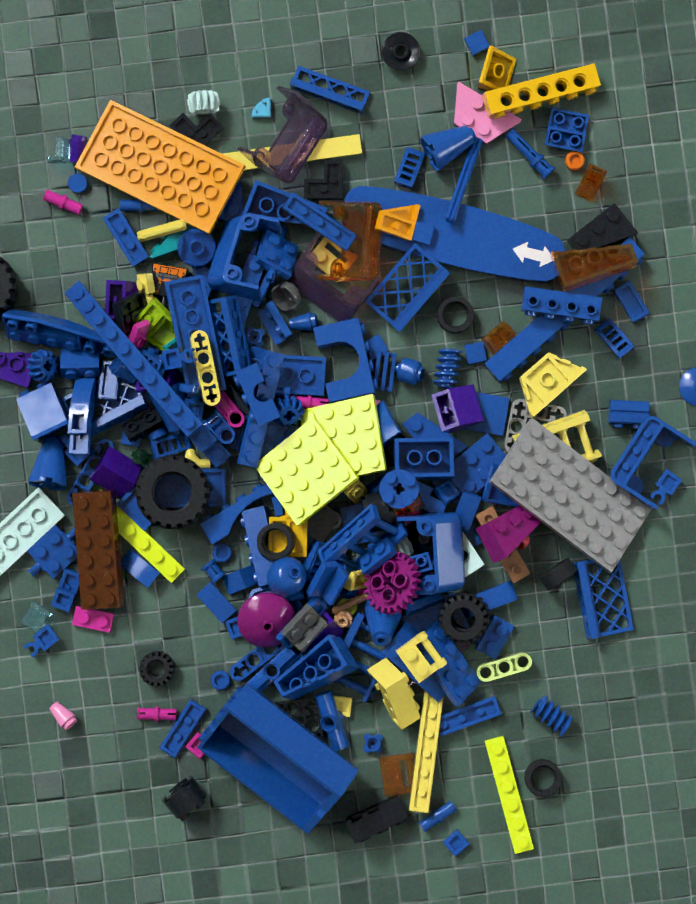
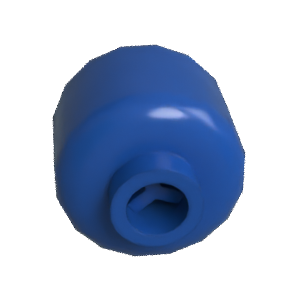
(409, 371)

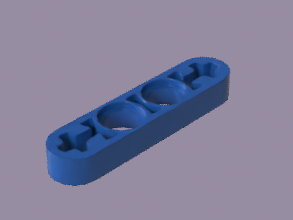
(87, 470)
(263, 656)

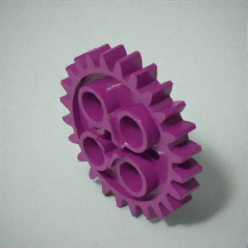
(381, 594)

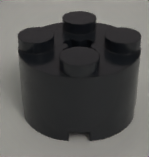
(385, 513)
(184, 798)

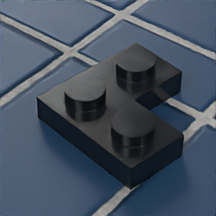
(202, 133)
(328, 188)
(126, 310)

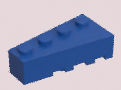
(269, 202)

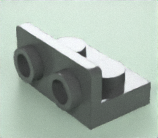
(304, 628)

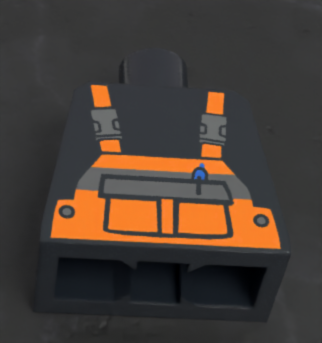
(164, 273)

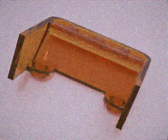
(363, 256)

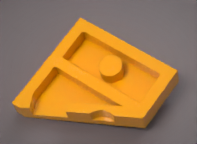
(398, 221)

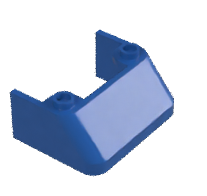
(223, 274)
(649, 432)
(447, 551)

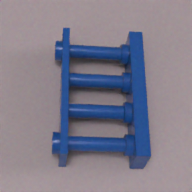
(353, 531)
(351, 641)

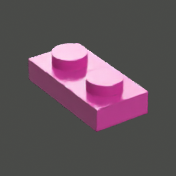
(93, 619)

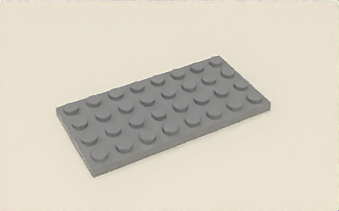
(570, 495)

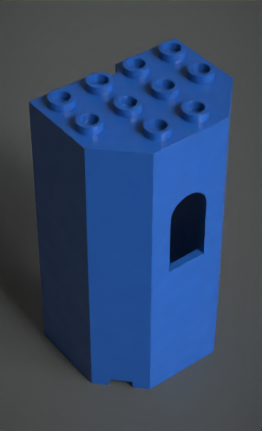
(277, 757)

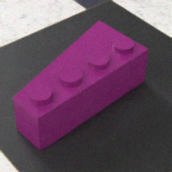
(506, 532)

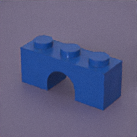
(261, 410)

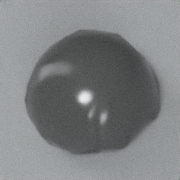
(286, 296)

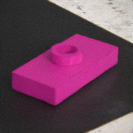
(139, 333)

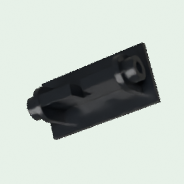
(137, 428)

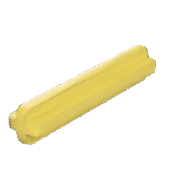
(161, 230)

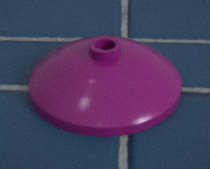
(262, 610)

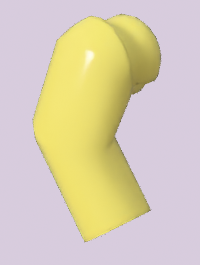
(202, 463)

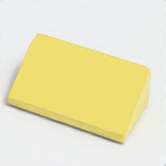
(355, 581)

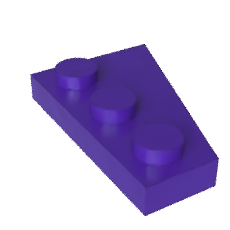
(14, 368)

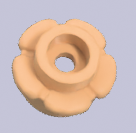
(346, 615)

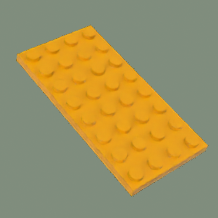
(160, 167)

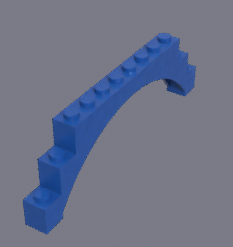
(147, 375)

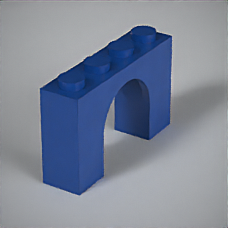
(349, 334)

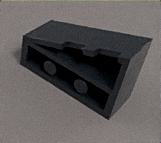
(603, 230)
(376, 818)

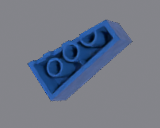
(318, 667)

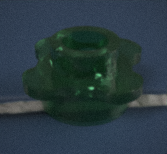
(140, 457)

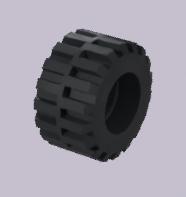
(456, 631)

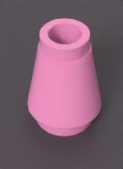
(63, 716)

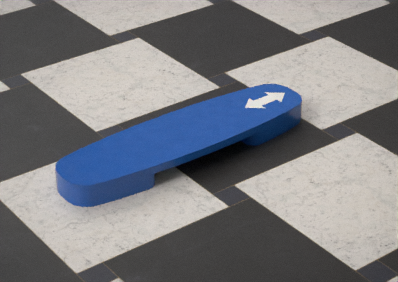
(475, 240)

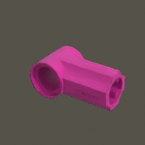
(227, 408)

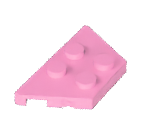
(472, 112)

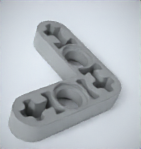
(525, 413)

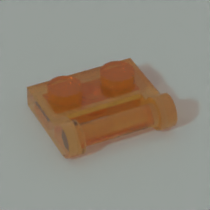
(392, 773)

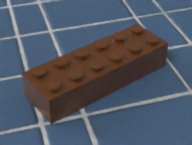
(98, 549)

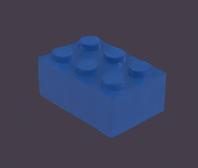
(425, 457)

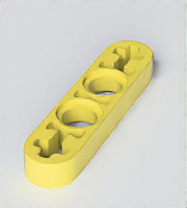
(202, 368)

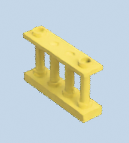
(561, 426)

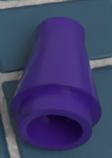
(77, 145)

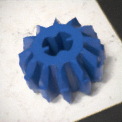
(42, 365)
(294, 410)

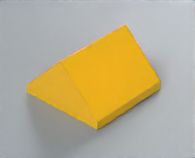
(496, 69)

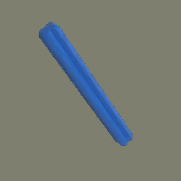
(463, 180)

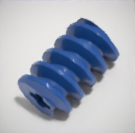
(447, 367)
(552, 715)

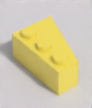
(396, 693)

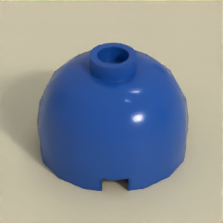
(286, 576)

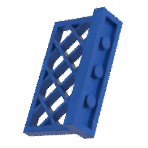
(419, 299)
(116, 415)
(588, 603)

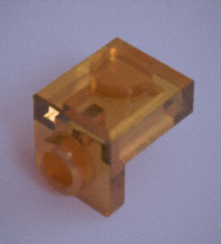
(498, 336)

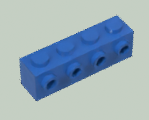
(561, 304)

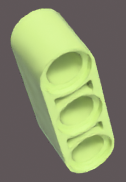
(513, 667)

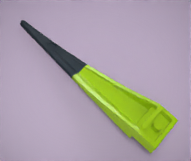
(162, 332)

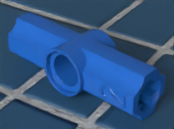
(281, 662)
(334, 730)

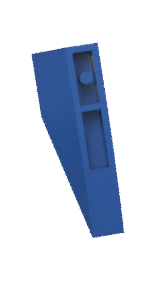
(53, 332)

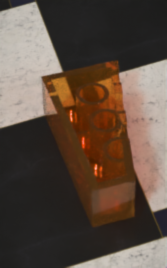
(589, 265)

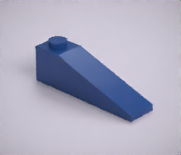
(401, 637)

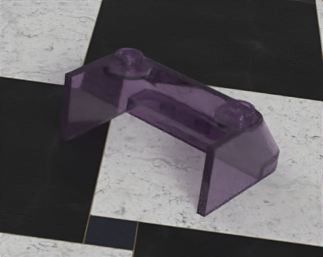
(295, 140)
(321, 293)

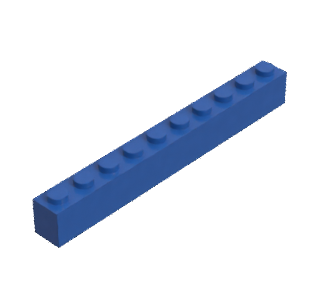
(543, 329)

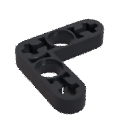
(302, 712)

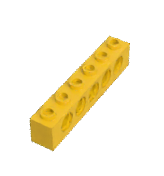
(586, 74)

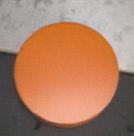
(574, 160)

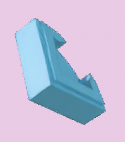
(262, 109)

